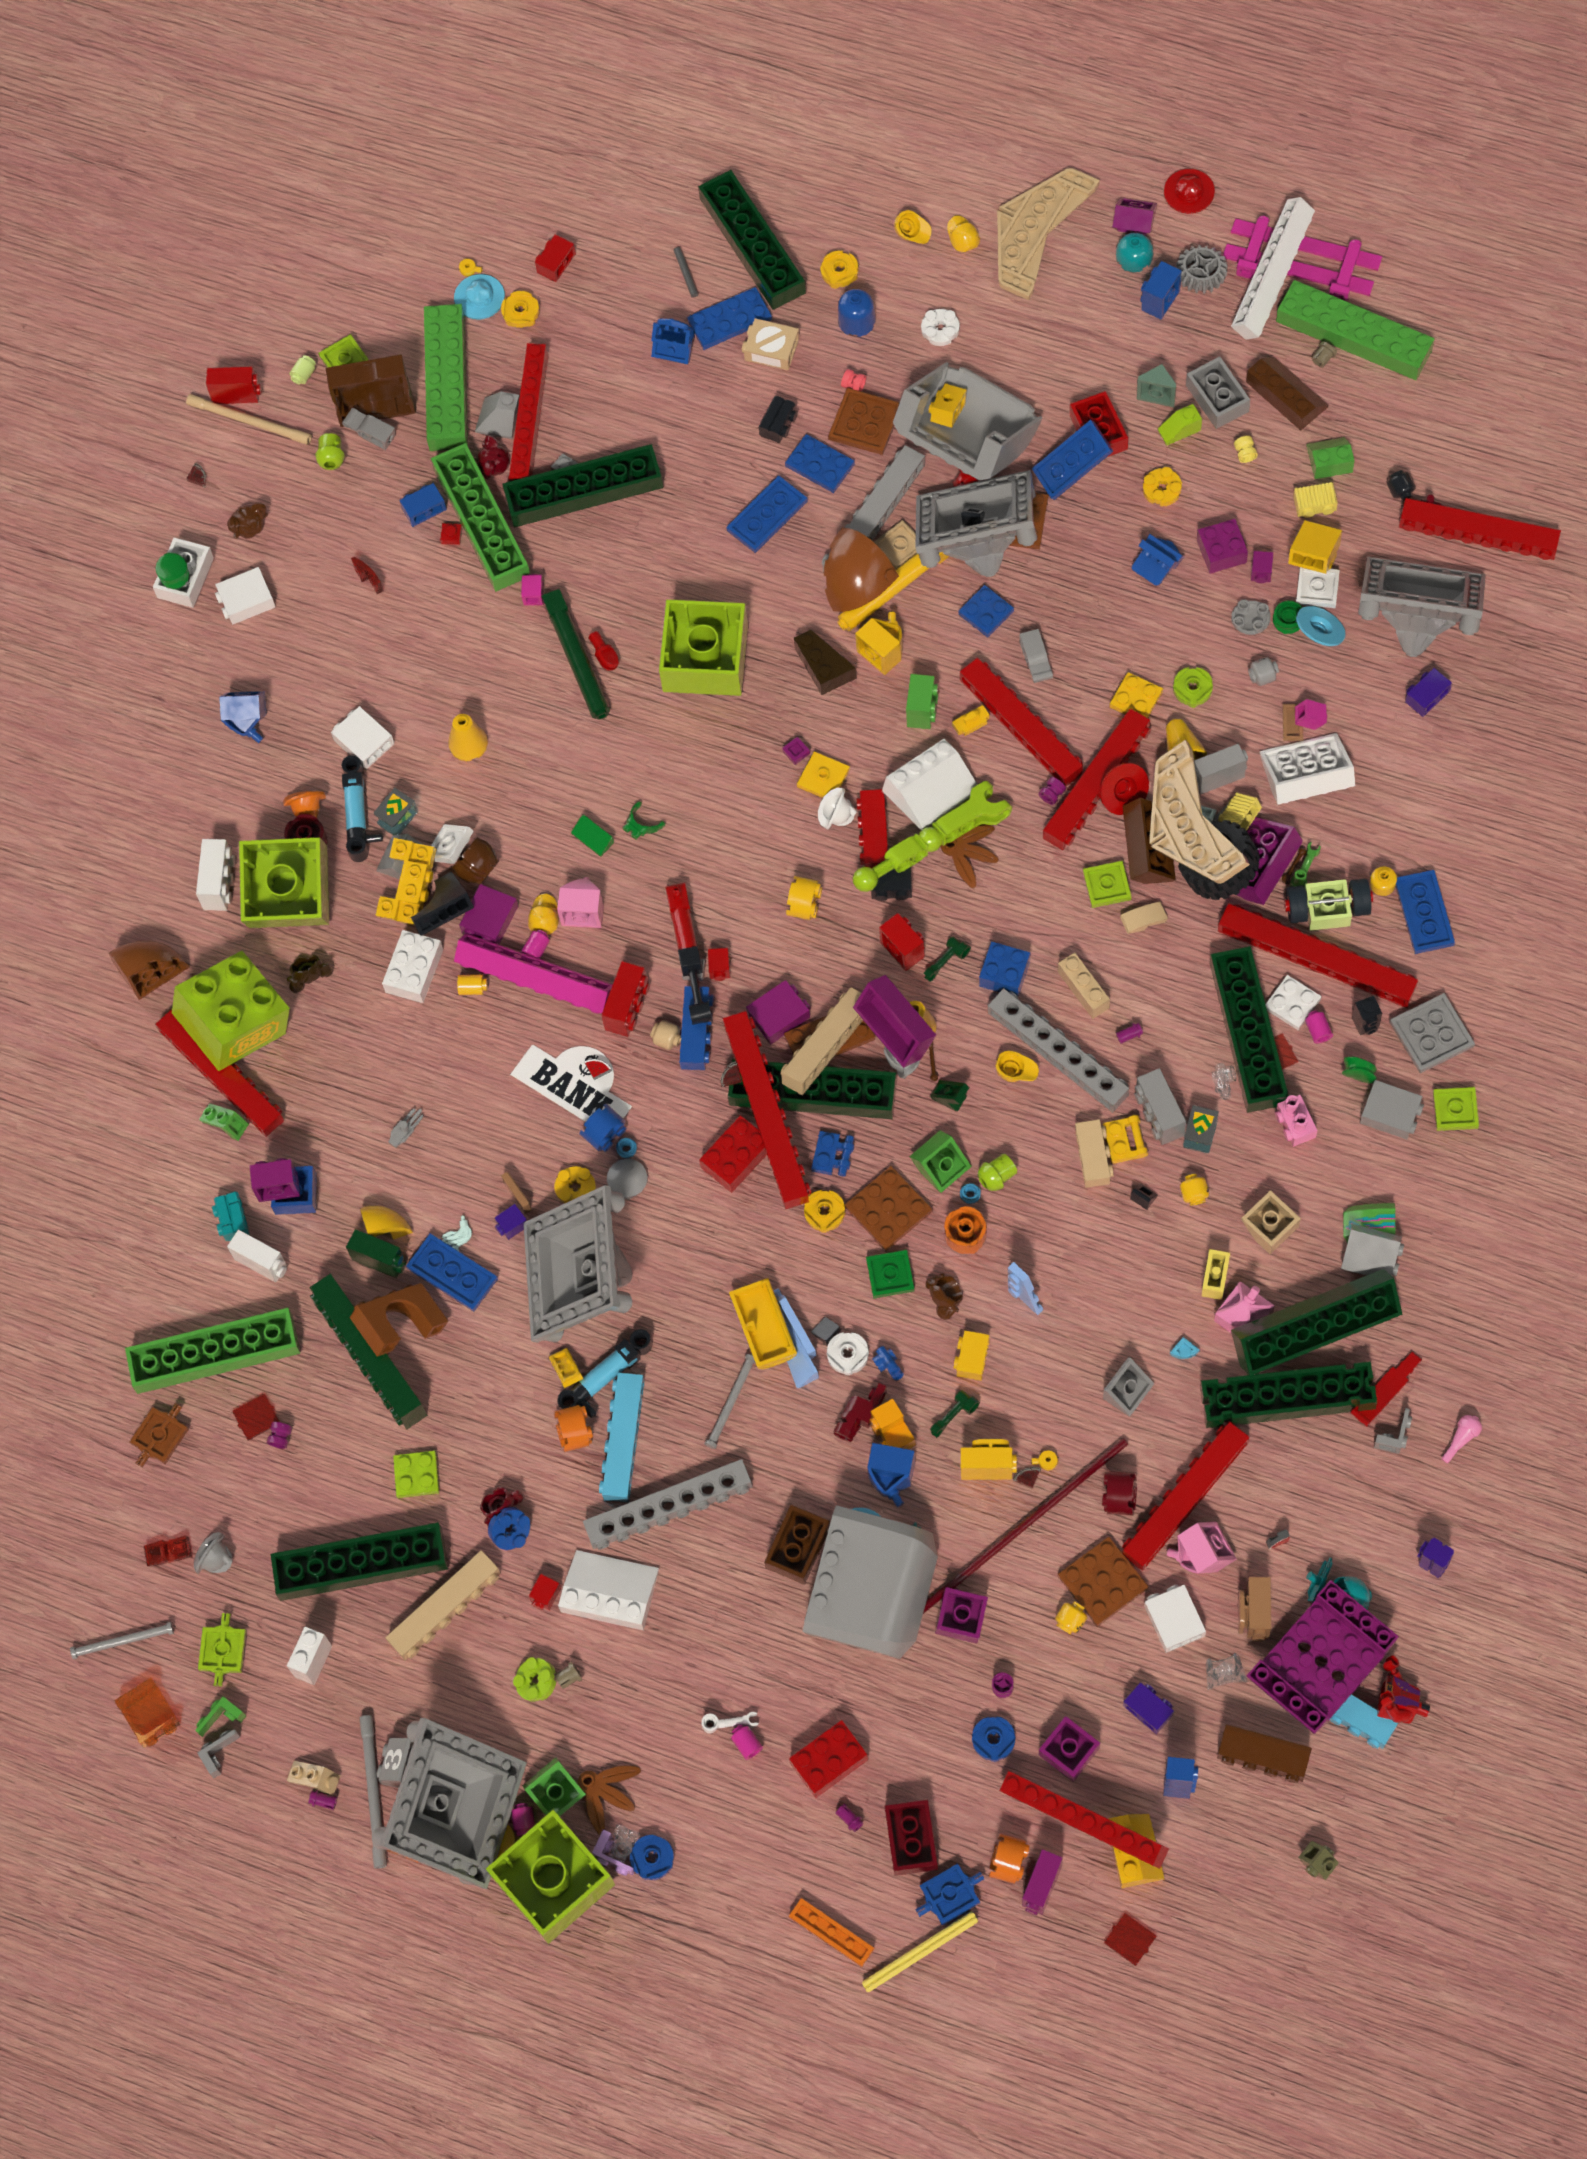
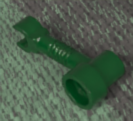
(956, 948)
(964, 1402)

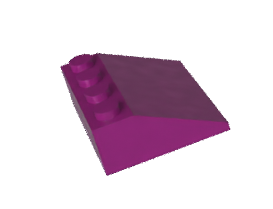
(1276, 848)

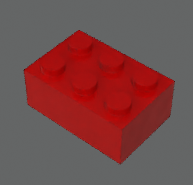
(1105, 417)
(625, 999)
(734, 1154)
(828, 1759)

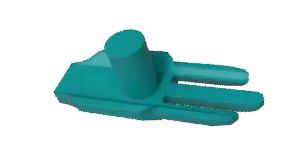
(1318, 1581)

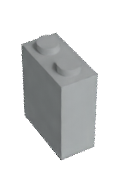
(1220, 768)
(1392, 1110)
(1372, 1251)

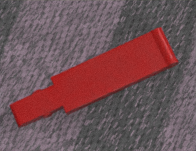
(1388, 1388)

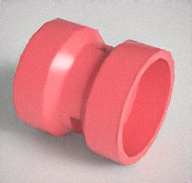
(853, 380)

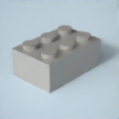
(1218, 392)
(1160, 1107)

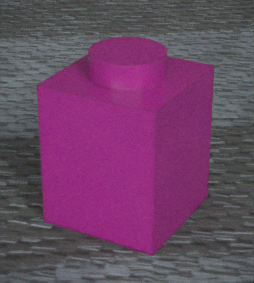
(1262, 566)

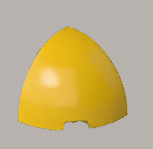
(382, 1220)

